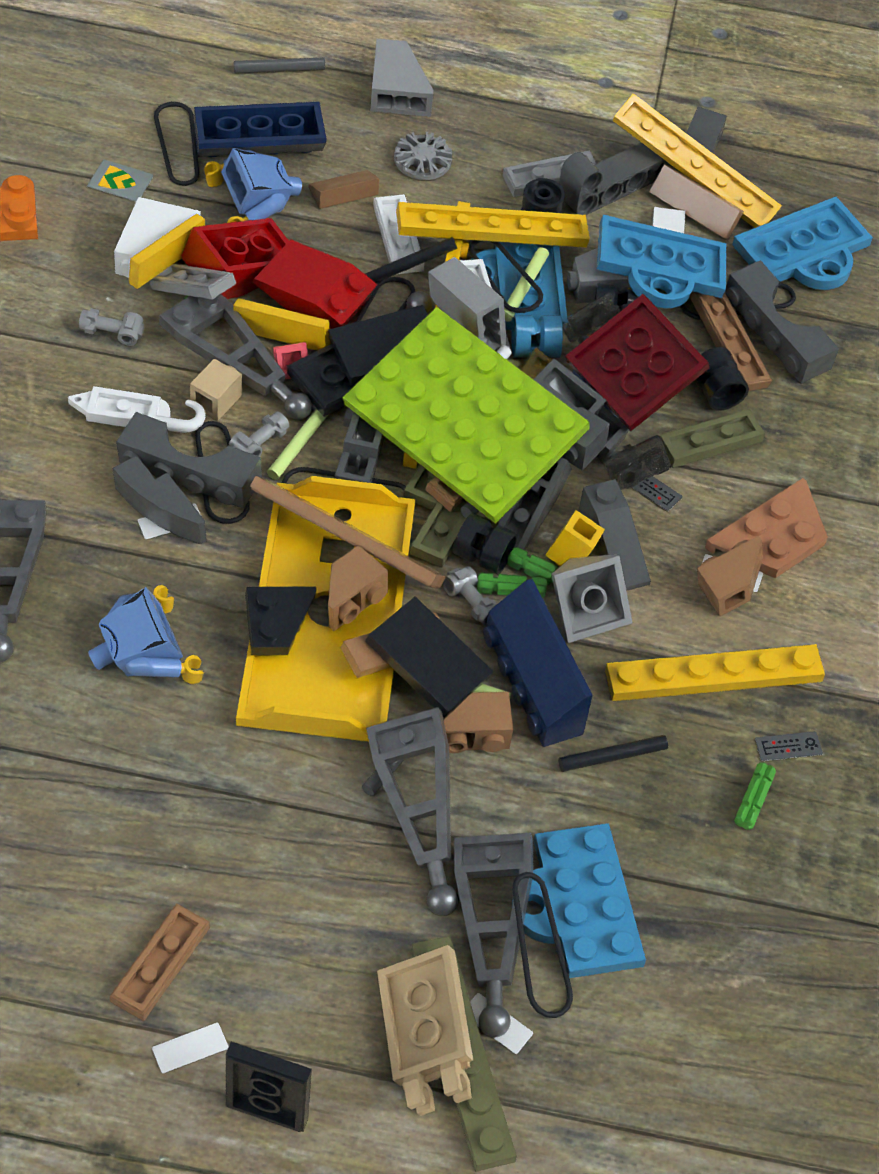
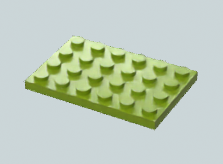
(466, 414)

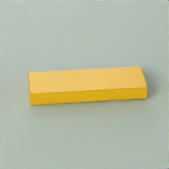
(161, 253)
(284, 324)

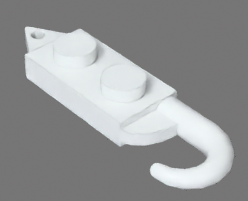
(119, 406)

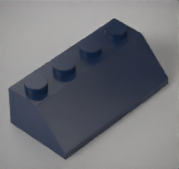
(259, 128)
(538, 665)

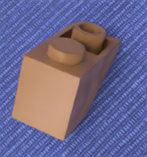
(731, 577)
(354, 585)
(480, 723)

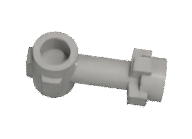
(128, 329)
(272, 426)
(464, 582)

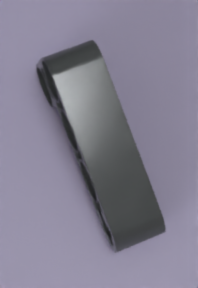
(597, 185)

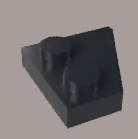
(276, 617)

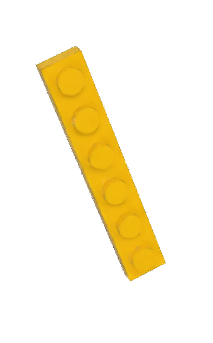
(695, 160)
(492, 224)
(714, 672)

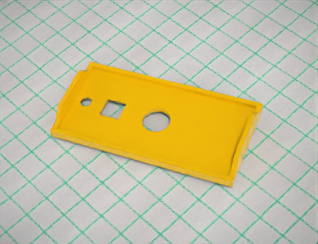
(314, 684)

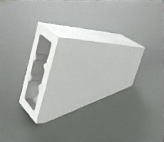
(146, 225)

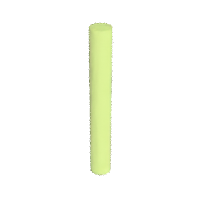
(523, 285)
(295, 445)

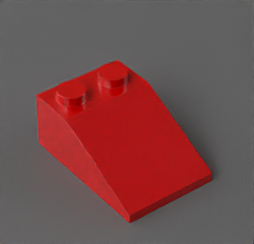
(235, 248)
(315, 284)

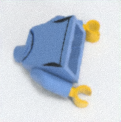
(255, 183)
(142, 638)

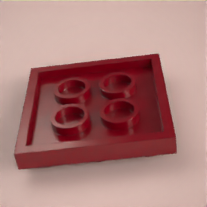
(637, 362)

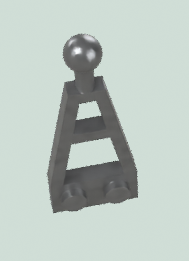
(198, 313)
(19, 519)
(403, 740)
(493, 858)

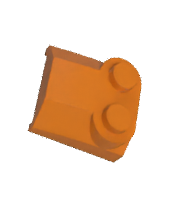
(18, 209)

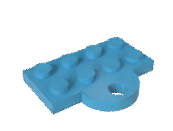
(807, 244)
(661, 260)
(548, 279)
(586, 901)

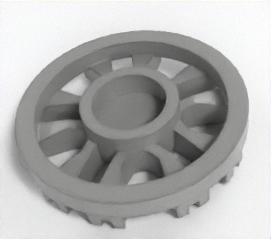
(423, 156)

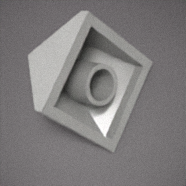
(591, 596)

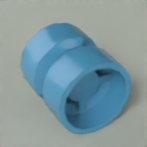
(548, 335)

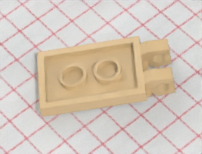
(426, 1027)

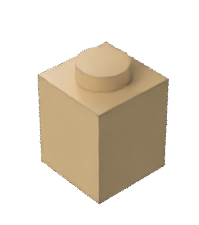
(216, 388)

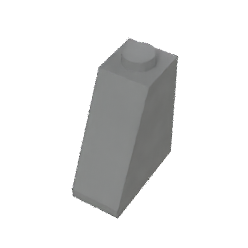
(399, 81)
(585, 276)
(469, 301)

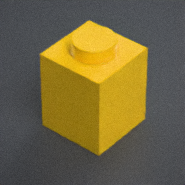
(575, 539)

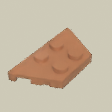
(786, 526)

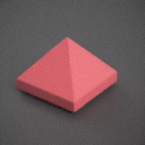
(288, 354)

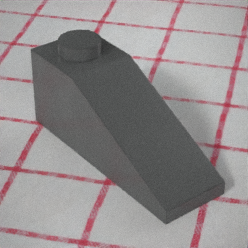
(536, 503)
(609, 509)

